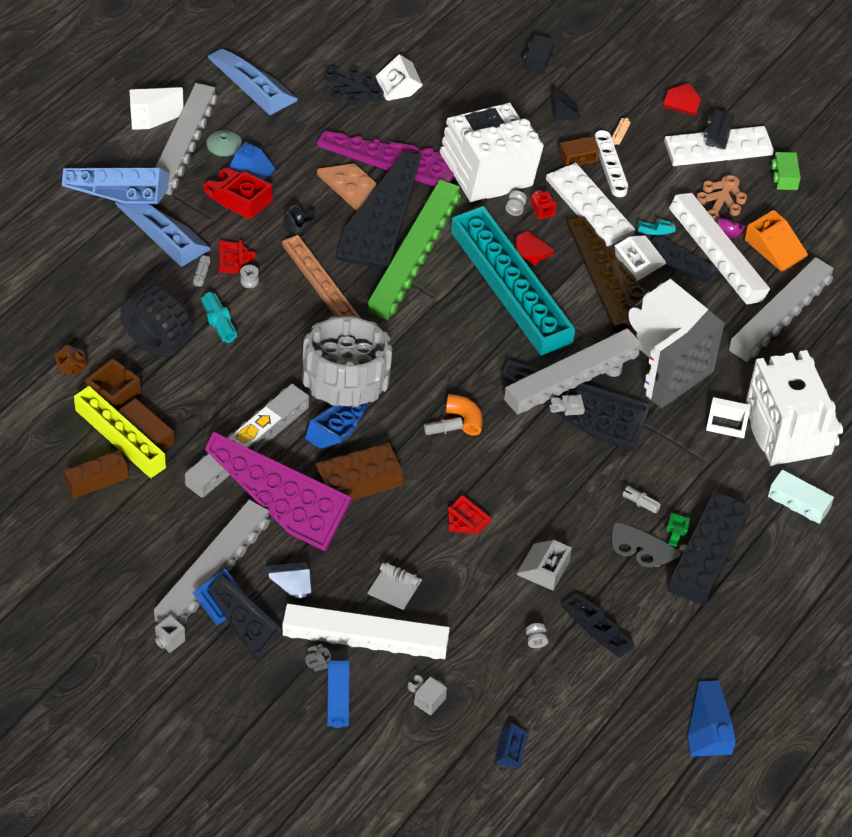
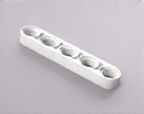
(611, 169)

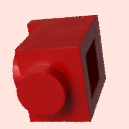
(542, 200)

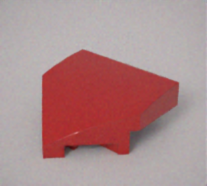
(683, 99)
(532, 248)
(233, 256)
(467, 517)

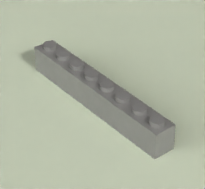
(186, 133)
(781, 310)
(572, 371)
(218, 556)

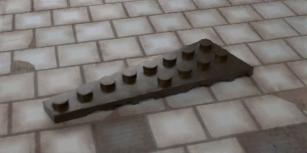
(611, 278)

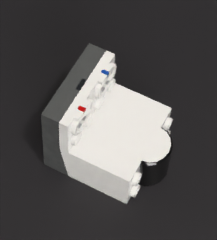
(677, 338)

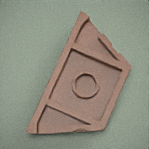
(349, 183)

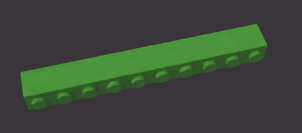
(414, 250)

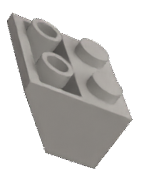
(546, 563)

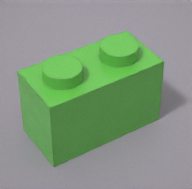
(786, 171)

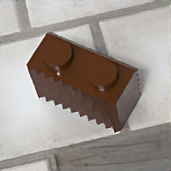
(579, 151)

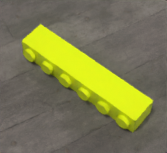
(120, 432)

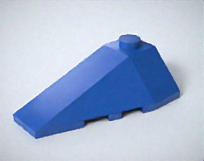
(334, 425)
(711, 723)

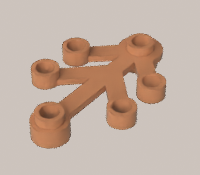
(728, 183)

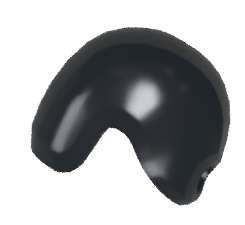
(297, 222)

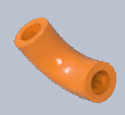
(468, 410)

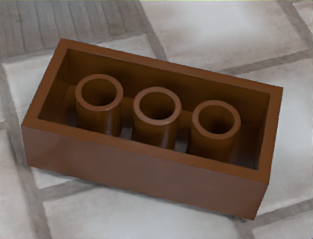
(361, 472)

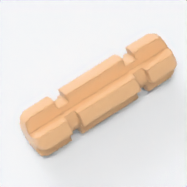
(620, 131)

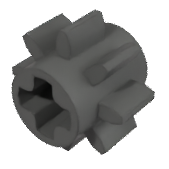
(318, 658)

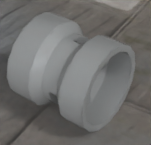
(516, 203)

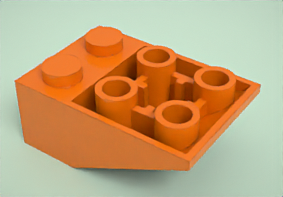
(775, 240)

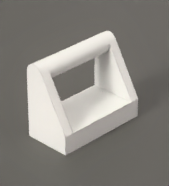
(728, 410)

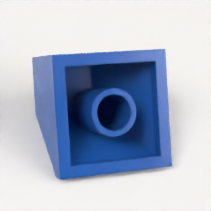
(253, 161)

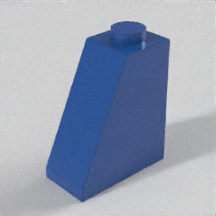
(338, 694)

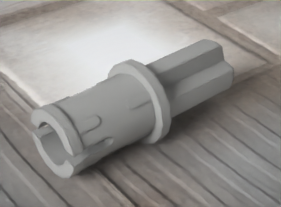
(443, 426)
(642, 499)

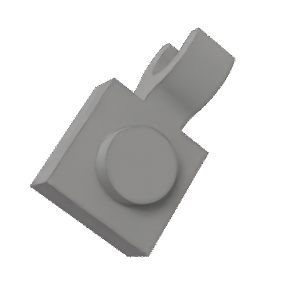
(569, 404)

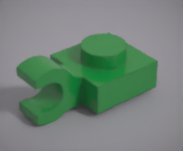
(677, 526)

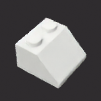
(399, 79)

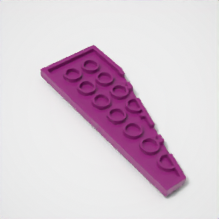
(294, 500)

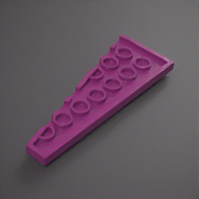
(384, 156)

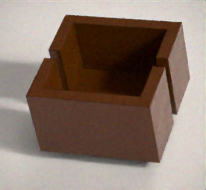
(111, 385)

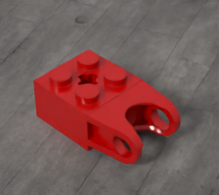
(240, 192)

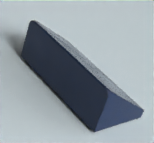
(511, 746)

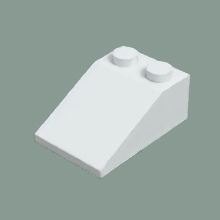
(155, 106)

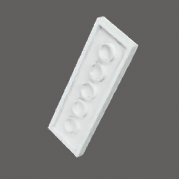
(741, 144)
(590, 203)

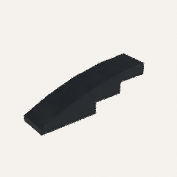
(597, 625)

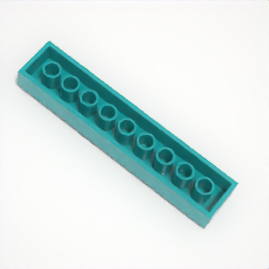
(512, 281)

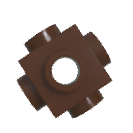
(71, 360)

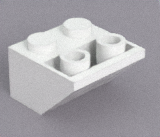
(639, 256)

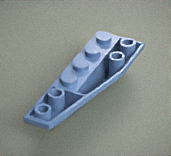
(255, 83)
(119, 184)
(167, 232)

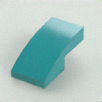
(660, 227)

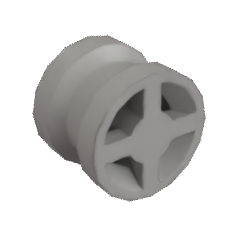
(249, 276)
(536, 635)

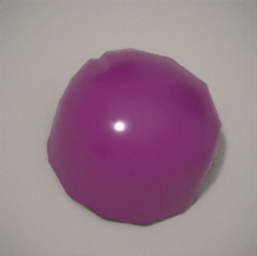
(730, 227)

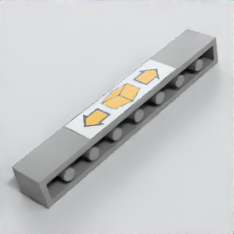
(251, 434)

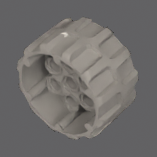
(346, 361)

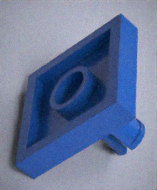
(207, 602)

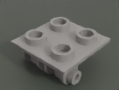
(394, 586)

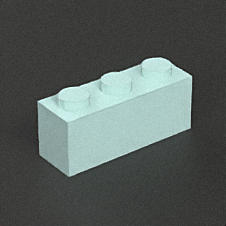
(800, 496)

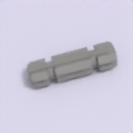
(201, 271)

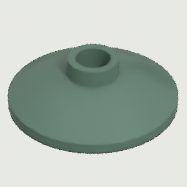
(224, 143)

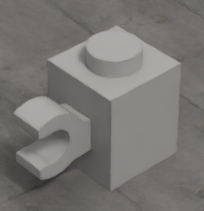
(428, 695)

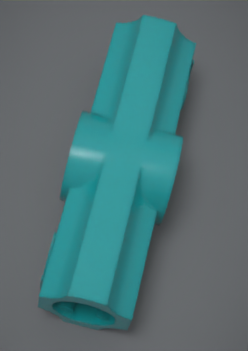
(218, 317)

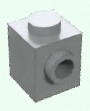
(169, 634)

